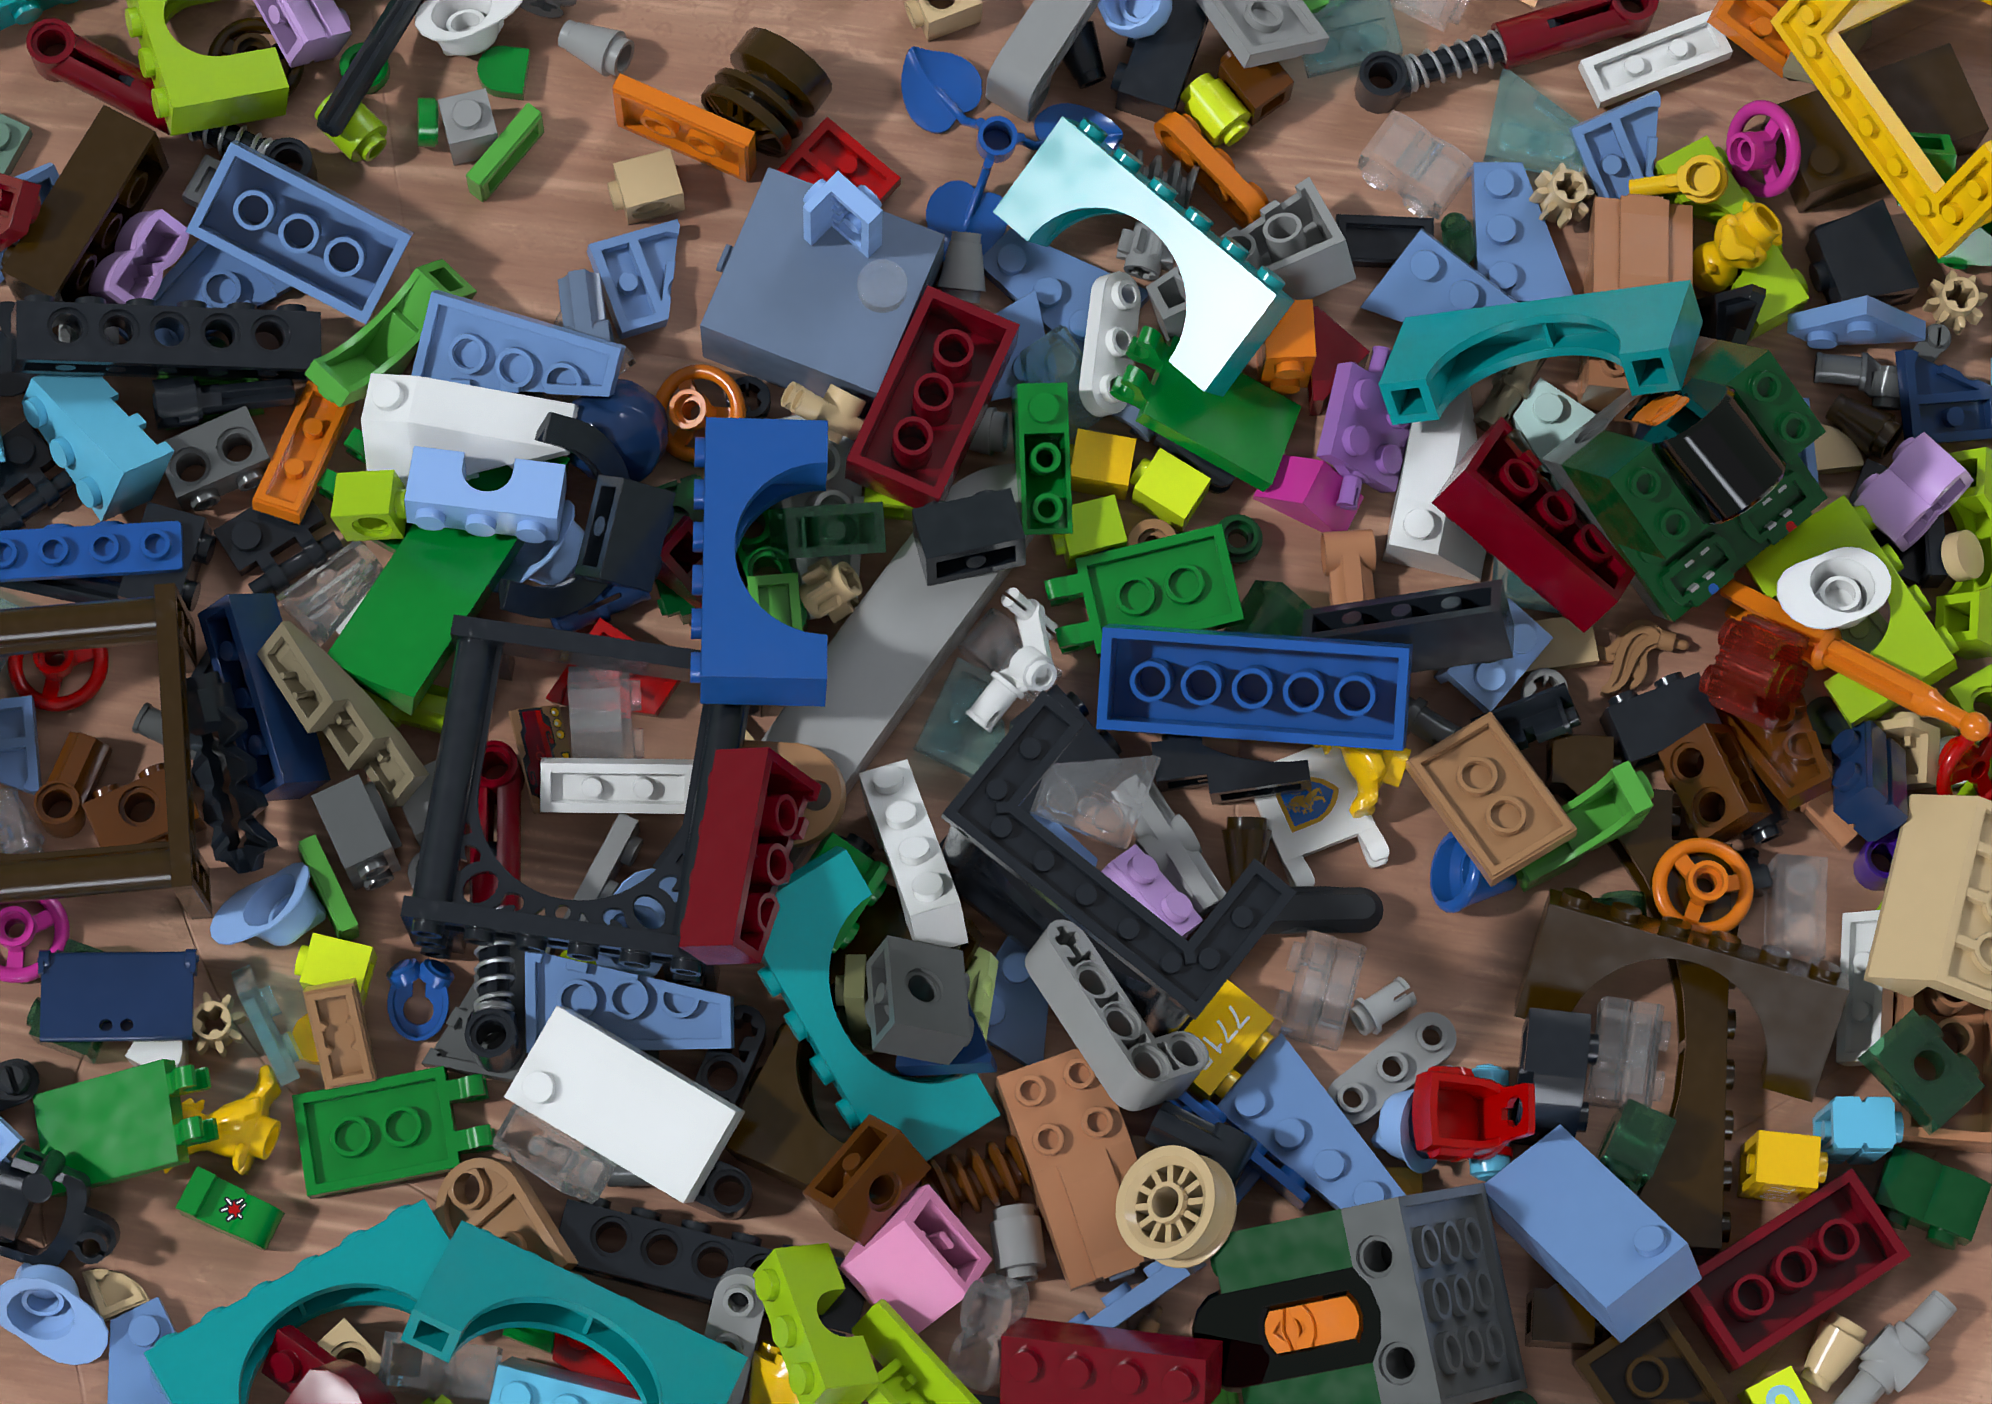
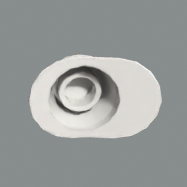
(463, 25)
(1834, 588)

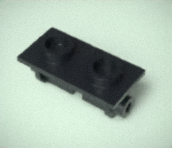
(1538, 716)

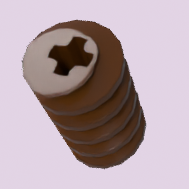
(979, 1176)

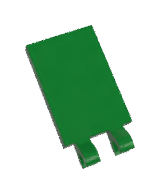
(1235, 432)
(1154, 583)
(123, 1122)
(386, 1130)

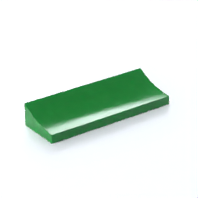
(405, 620)

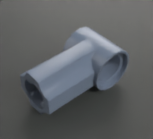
(584, 304)

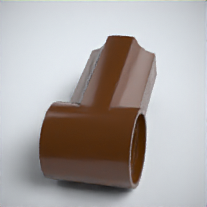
(73, 781)

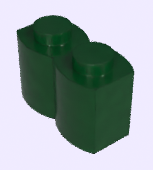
(1930, 1197)

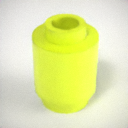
(1216, 110)

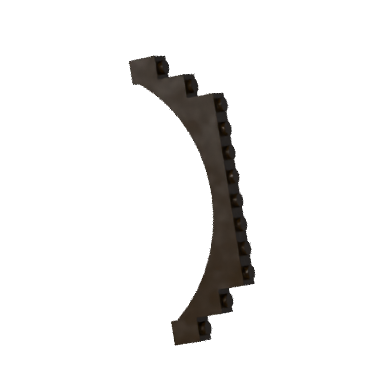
(1692, 1169)

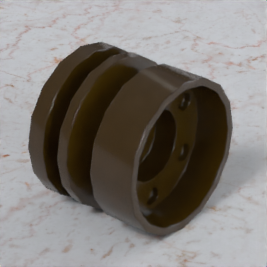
(768, 90)

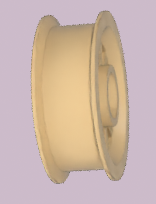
(1203, 1211)

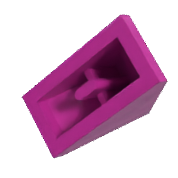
(1309, 494)

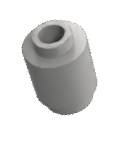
(1017, 1242)

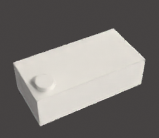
(624, 1104)

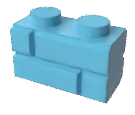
(1858, 1129)

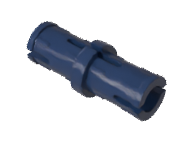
(627, 599)

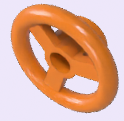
(688, 397)
(1714, 873)

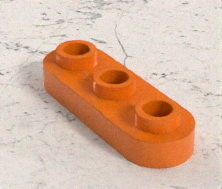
(1217, 172)

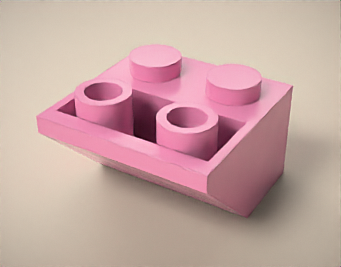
(917, 1260)

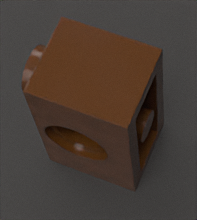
(112, 806)
(866, 1179)

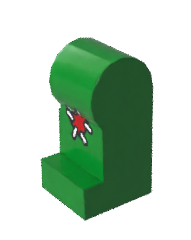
(229, 1209)

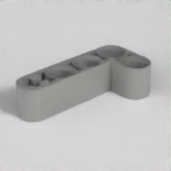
(1033, 52)
(1106, 1026)

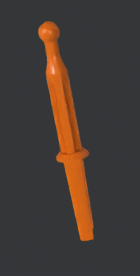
(1830, 651)

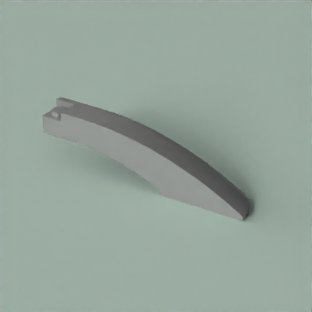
(890, 653)

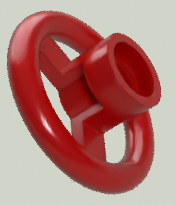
(50, 699)
(1965, 761)

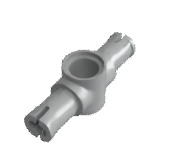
(1897, 1352)

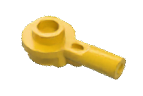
(1699, 179)

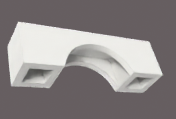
(914, 855)

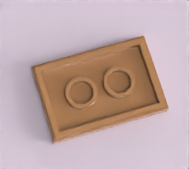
(1491, 799)

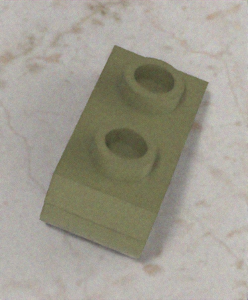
(851, 996)

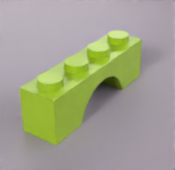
(1784, 286)
(1968, 605)

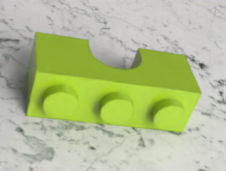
(821, 1366)

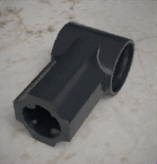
(1218, 1141)

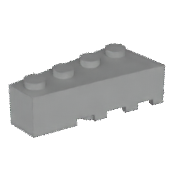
(1290, 239)

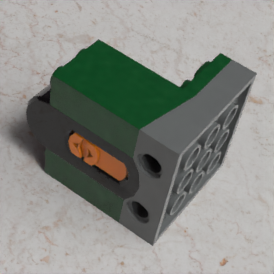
(1695, 474)
(1367, 1306)

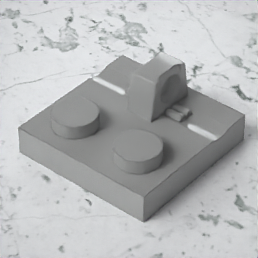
(1266, 29)

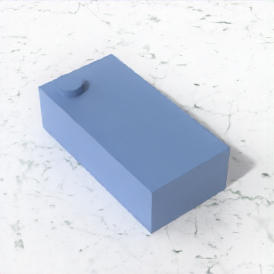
(299, 231)
(1591, 1233)

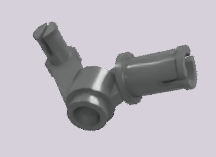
(1877, 380)

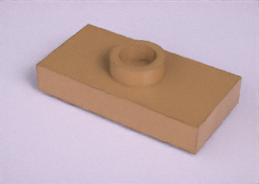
(340, 1033)

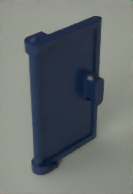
(117, 988)

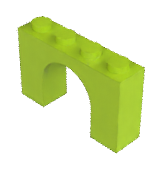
(199, 89)
(1910, 639)

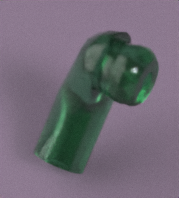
(1458, 236)

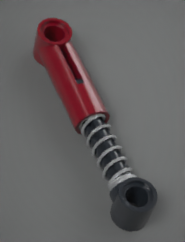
(1509, 42)
(124, 88)
(493, 1007)

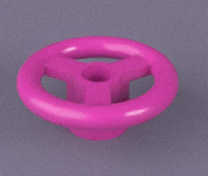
(1758, 149)
(9, 916)

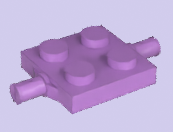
(1359, 431)

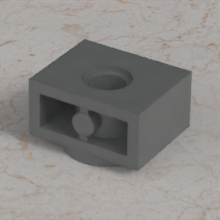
(360, 831)
(918, 1000)

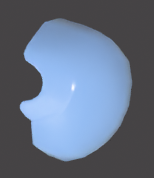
(1135, 17)

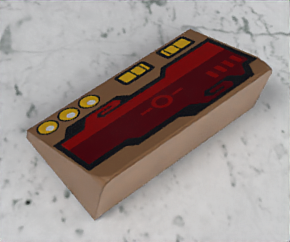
(538, 734)

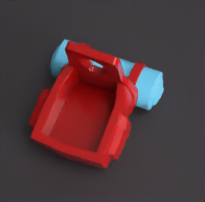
(1466, 1116)

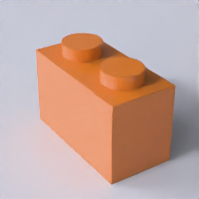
(1289, 351)

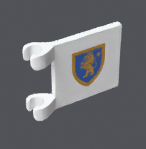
(1319, 817)

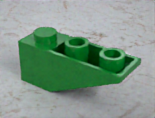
(1042, 457)

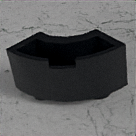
(1555, 1059)

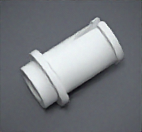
(1381, 1007)

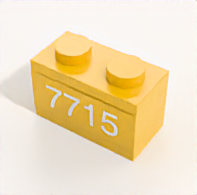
(1231, 1030)
(1781, 1166)

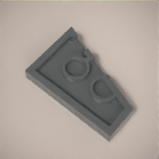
(452, 1048)

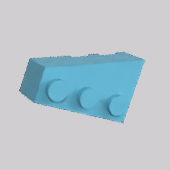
(96, 441)

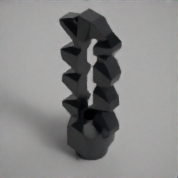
(212, 710)

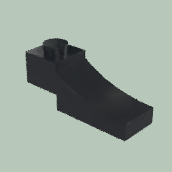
(1230, 779)

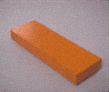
(301, 456)

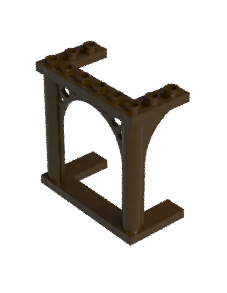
(131, 867)

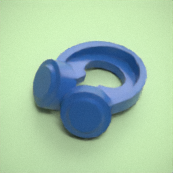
(437, 980)

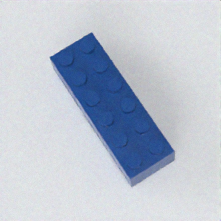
(1254, 686)

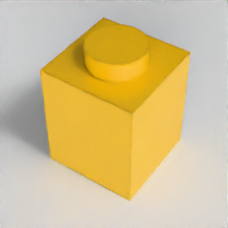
(1101, 463)

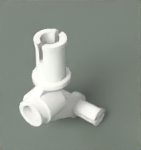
(1029, 667)

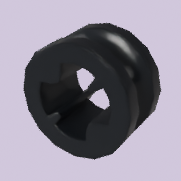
(756, 385)

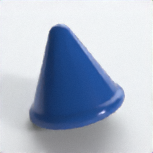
(1456, 879)

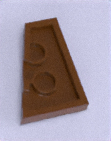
(1785, 757)

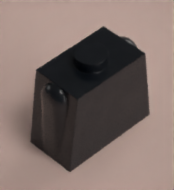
(1861, 258)

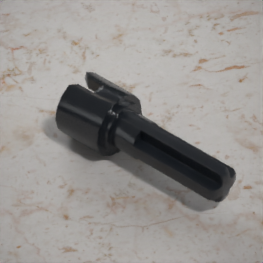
(183, 401)

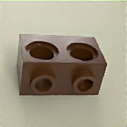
(1723, 775)

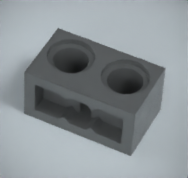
(209, 447)

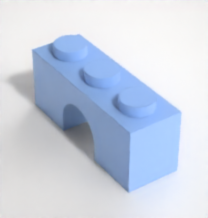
(524, 508)

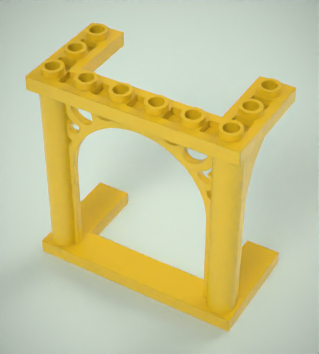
(1938, 209)

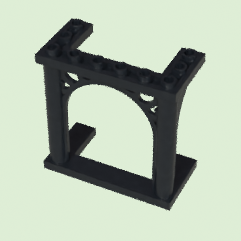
(1029, 877)
(437, 912)

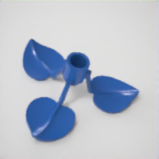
(942, 89)

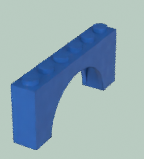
(744, 649)

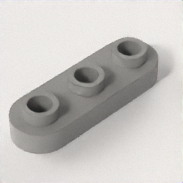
(1408, 1051)
(735, 1322)

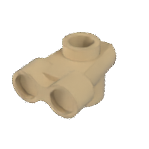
(837, 407)

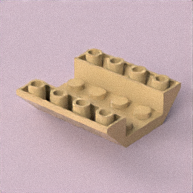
(1938, 902)

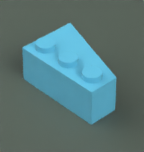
(536, 1383)

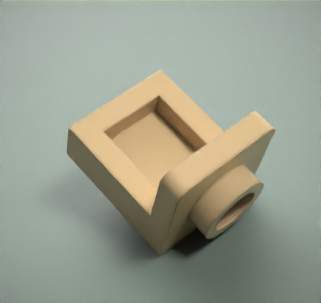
(1921, 746)

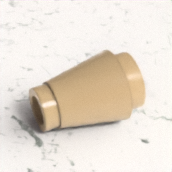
(1832, 1350)

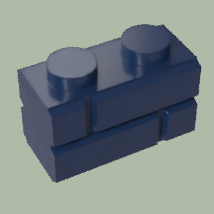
(1869, 780)

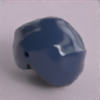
(632, 422)

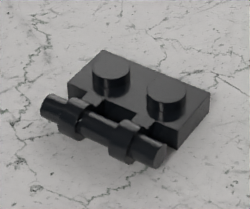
(26, 463)
(257, 537)

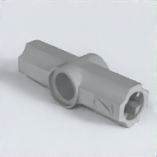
(1177, 853)

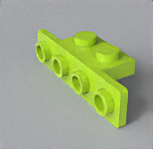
(910, 1368)

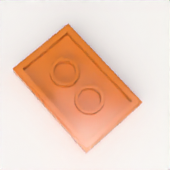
(684, 128)

